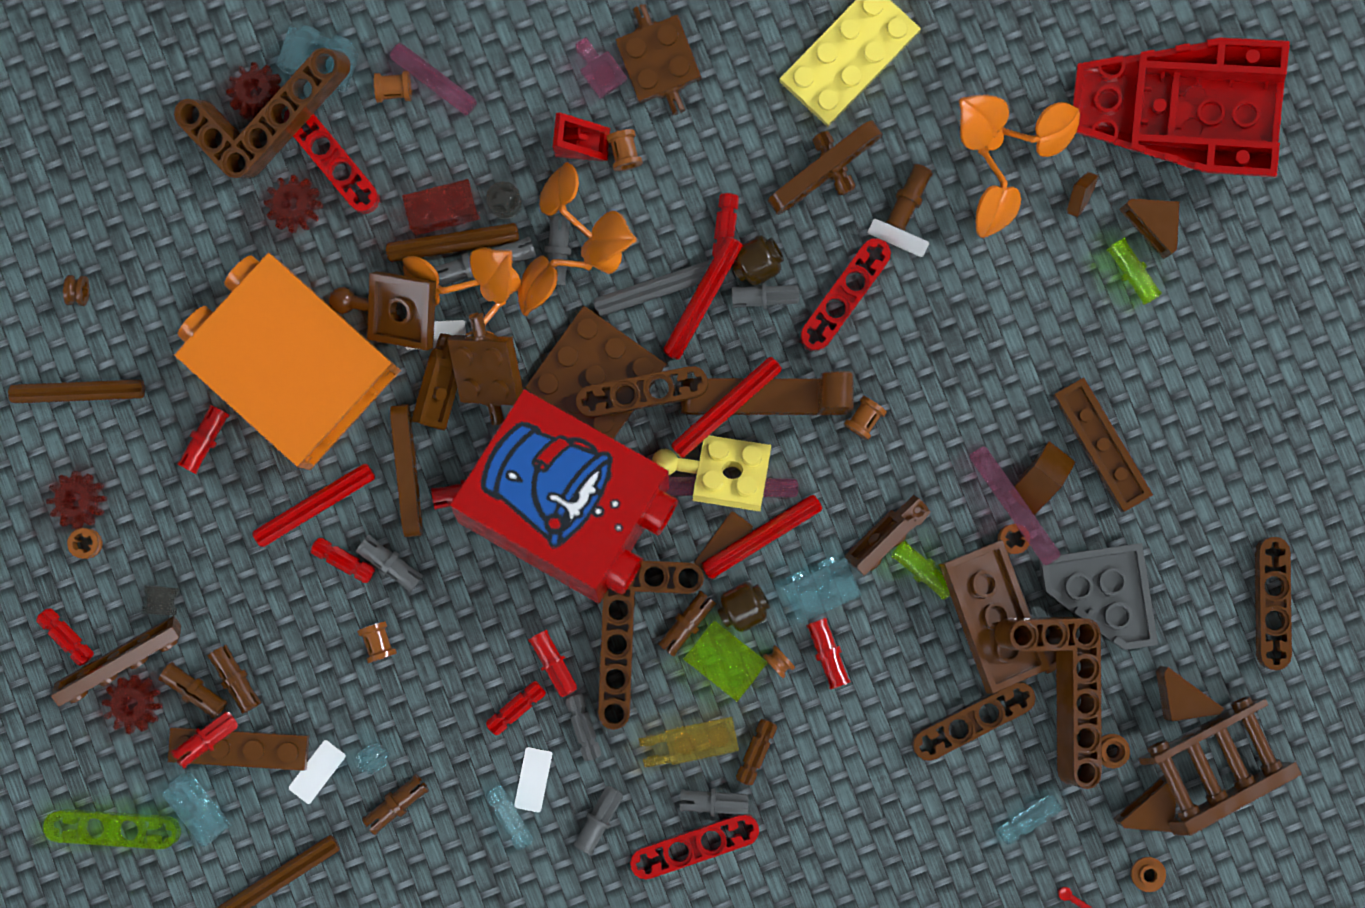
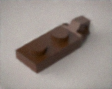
(437, 388)
(886, 534)

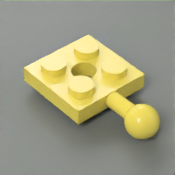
(715, 457)

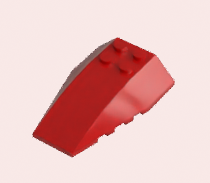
(1191, 104)

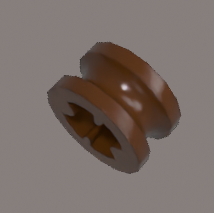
(76, 290)

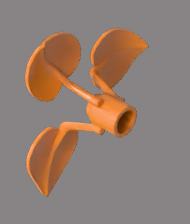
(984, 130)
(601, 250)
(490, 269)

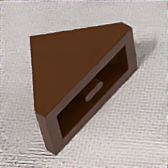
(1156, 222)
(1044, 477)
(1181, 699)
(1150, 810)

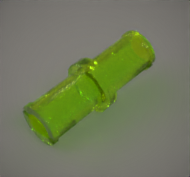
(1134, 271)
(921, 568)

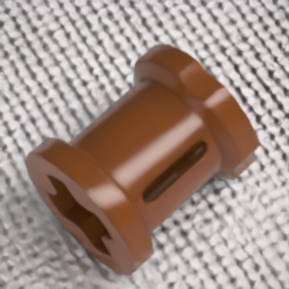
(392, 86)
(624, 150)
(865, 418)
(377, 642)

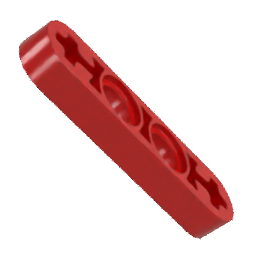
(331, 159)
(845, 295)
(692, 840)

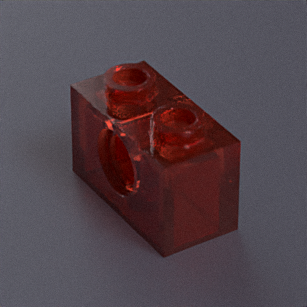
(441, 207)

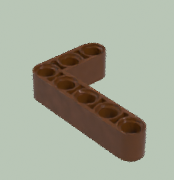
(268, 119)
(822, 396)
(625, 627)
(1068, 688)

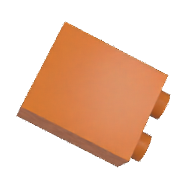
(284, 360)

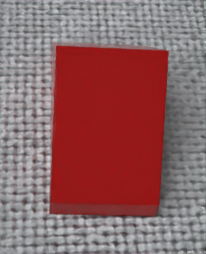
(579, 138)

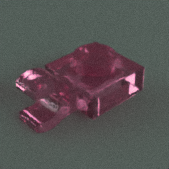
(601, 71)

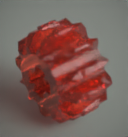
(246, 82)
(281, 202)
(87, 503)
(123, 695)

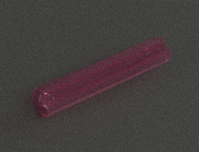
(433, 79)

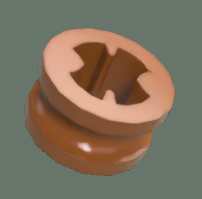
(1012, 528)
(73, 540)
(778, 661)

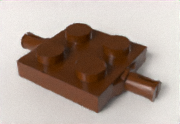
(658, 59)
(485, 368)

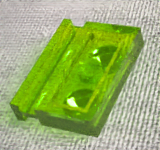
(725, 660)

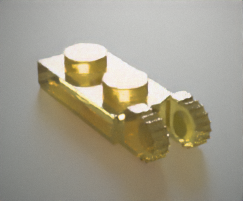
(693, 742)

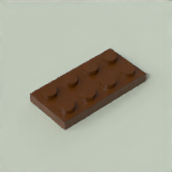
(983, 595)

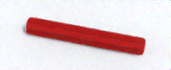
(702, 297)
(726, 407)
(313, 505)
(761, 536)

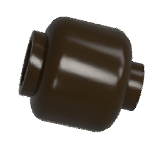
(758, 260)
(743, 606)

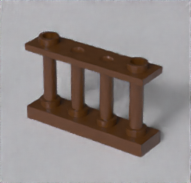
(1246, 786)

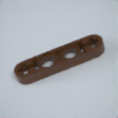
(825, 167)
(641, 386)
(406, 470)
(1267, 603)
(975, 725)

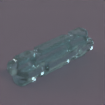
(509, 817)
(1029, 819)

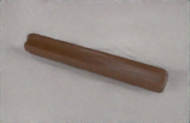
(453, 242)
(76, 391)
(284, 874)

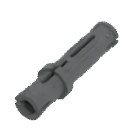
(461, 269)

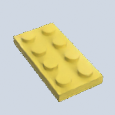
(849, 57)

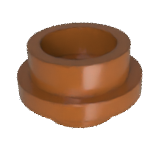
(1122, 754)
(1140, 867)

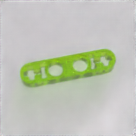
(112, 829)

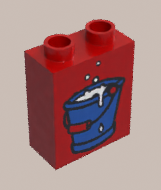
(565, 498)

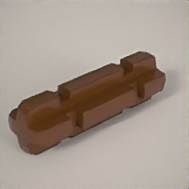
(843, 182)
(756, 752)

